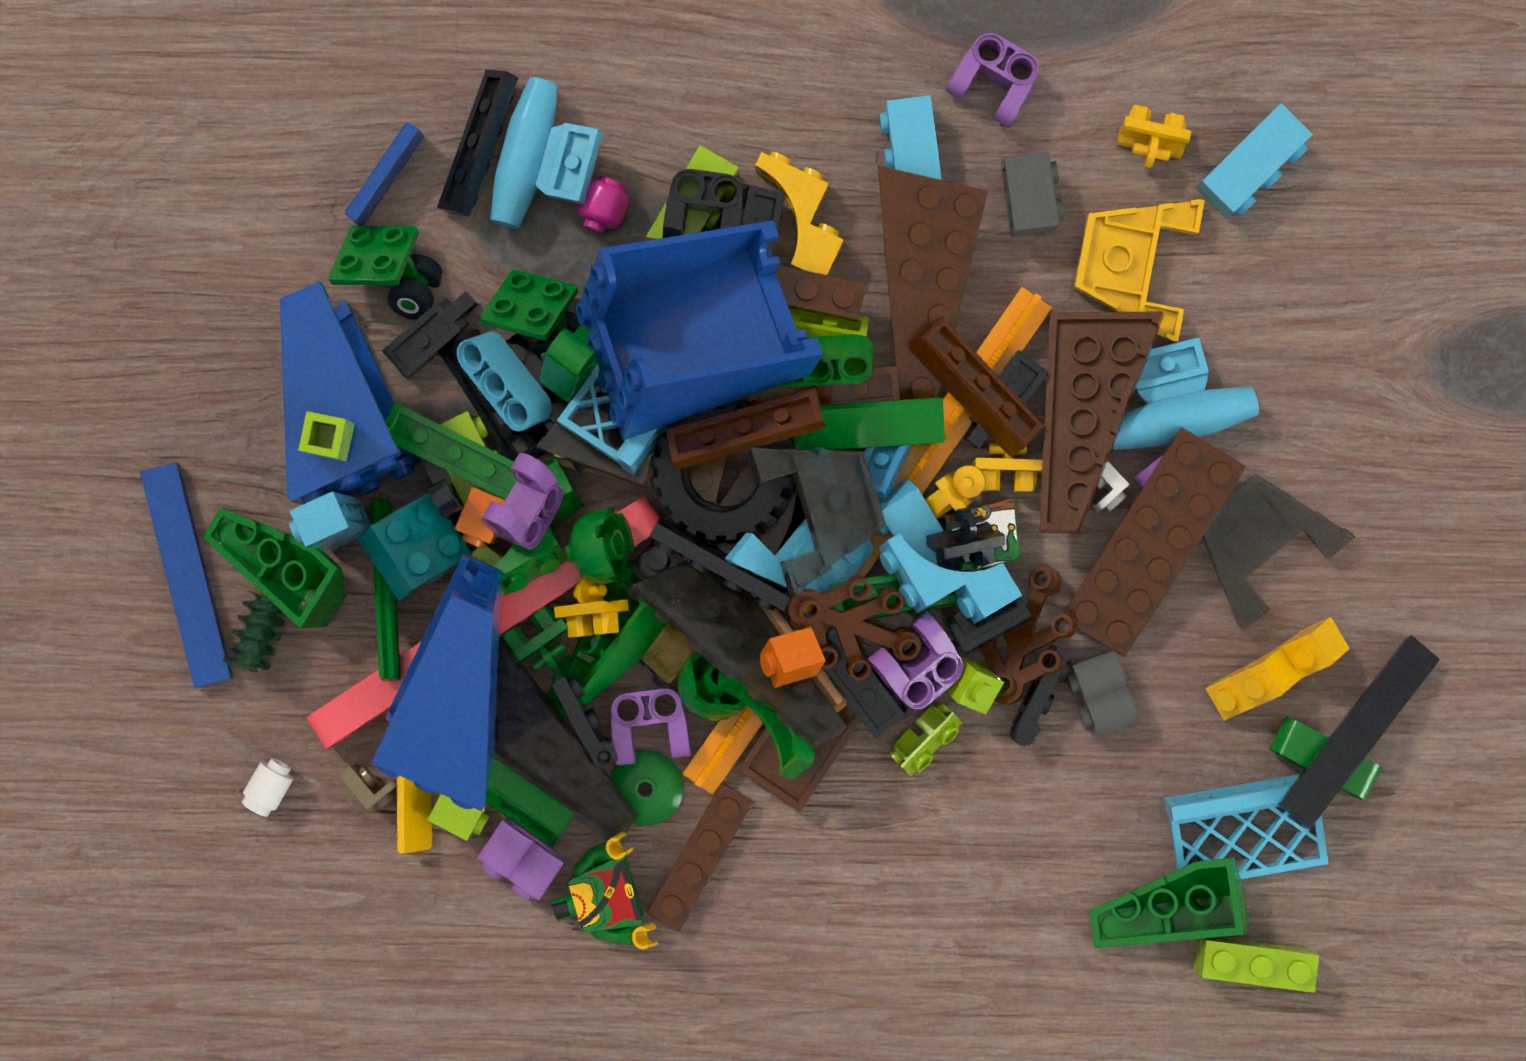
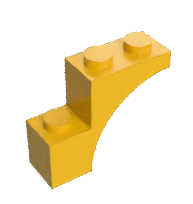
(804, 192)
(1279, 669)

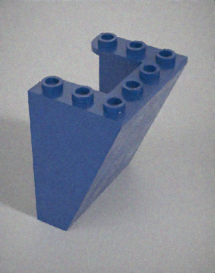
(690, 325)
(335, 375)
(448, 698)

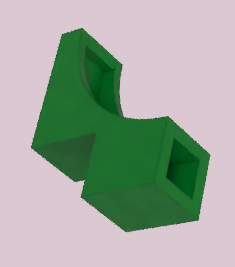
(524, 565)
(792, 751)

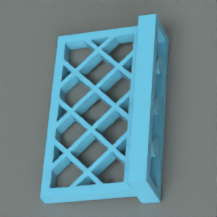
(633, 450)
(1233, 801)

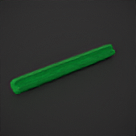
(385, 610)

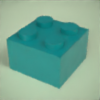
(413, 546)

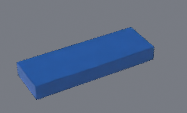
(384, 174)

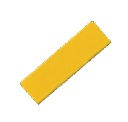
(413, 810)

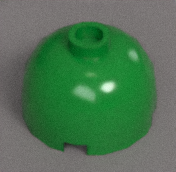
(601, 546)
(700, 694)

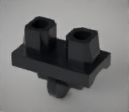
(965, 536)

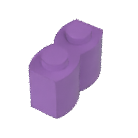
(521, 859)

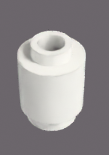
(267, 787)

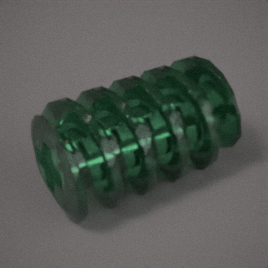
(256, 634)

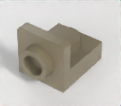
(362, 785)

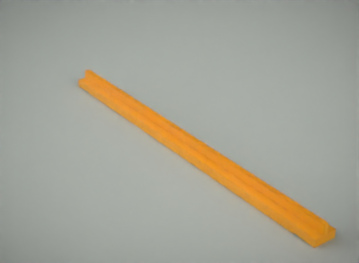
(922, 464)

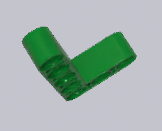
(568, 363)

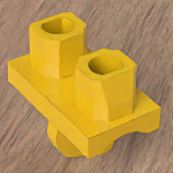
(1152, 138)
(1024, 470)
(956, 490)
(591, 605)

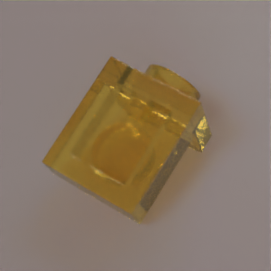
(668, 653)

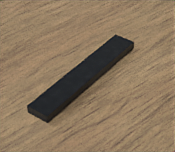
(1358, 732)

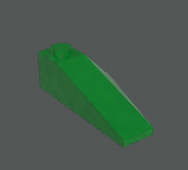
(293, 577)
(605, 657)
(1184, 905)

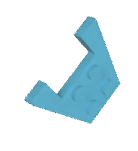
(758, 559)

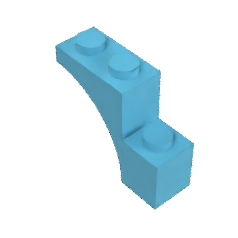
(926, 583)

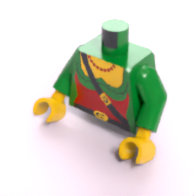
(606, 897)

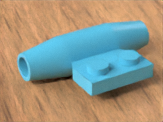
(541, 156)
(1177, 398)

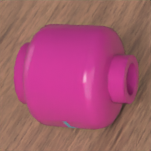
(604, 205)

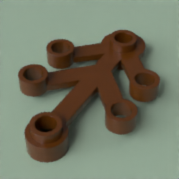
(851, 622)
(1023, 641)

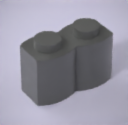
(1102, 693)

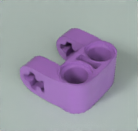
(998, 72)
(528, 506)
(922, 670)
(648, 714)

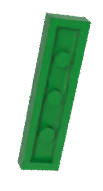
(451, 451)

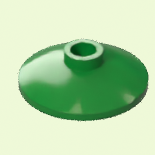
(664, 779)

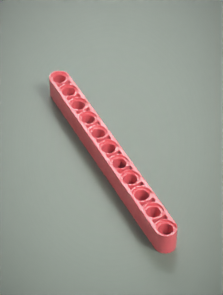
(374, 697)

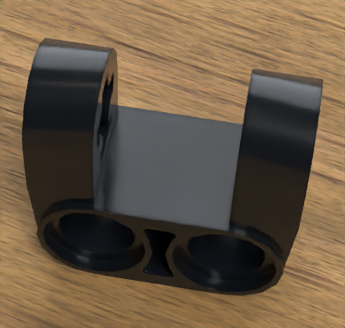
(704, 200)

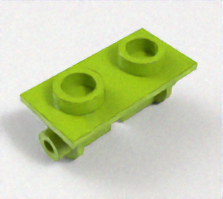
(937, 731)

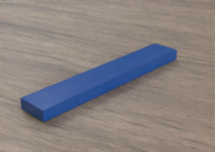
(186, 574)

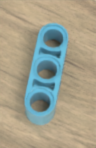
(504, 381)

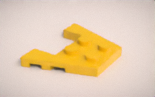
(1120, 256)

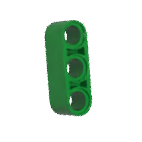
(837, 364)
(1301, 743)

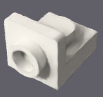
(1114, 484)

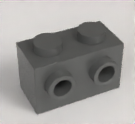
(1031, 194)

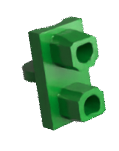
(550, 629)

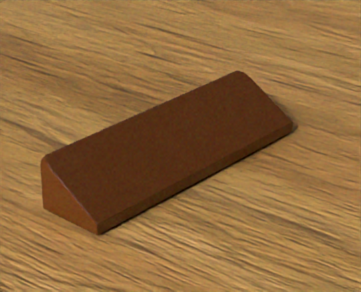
(977, 387)

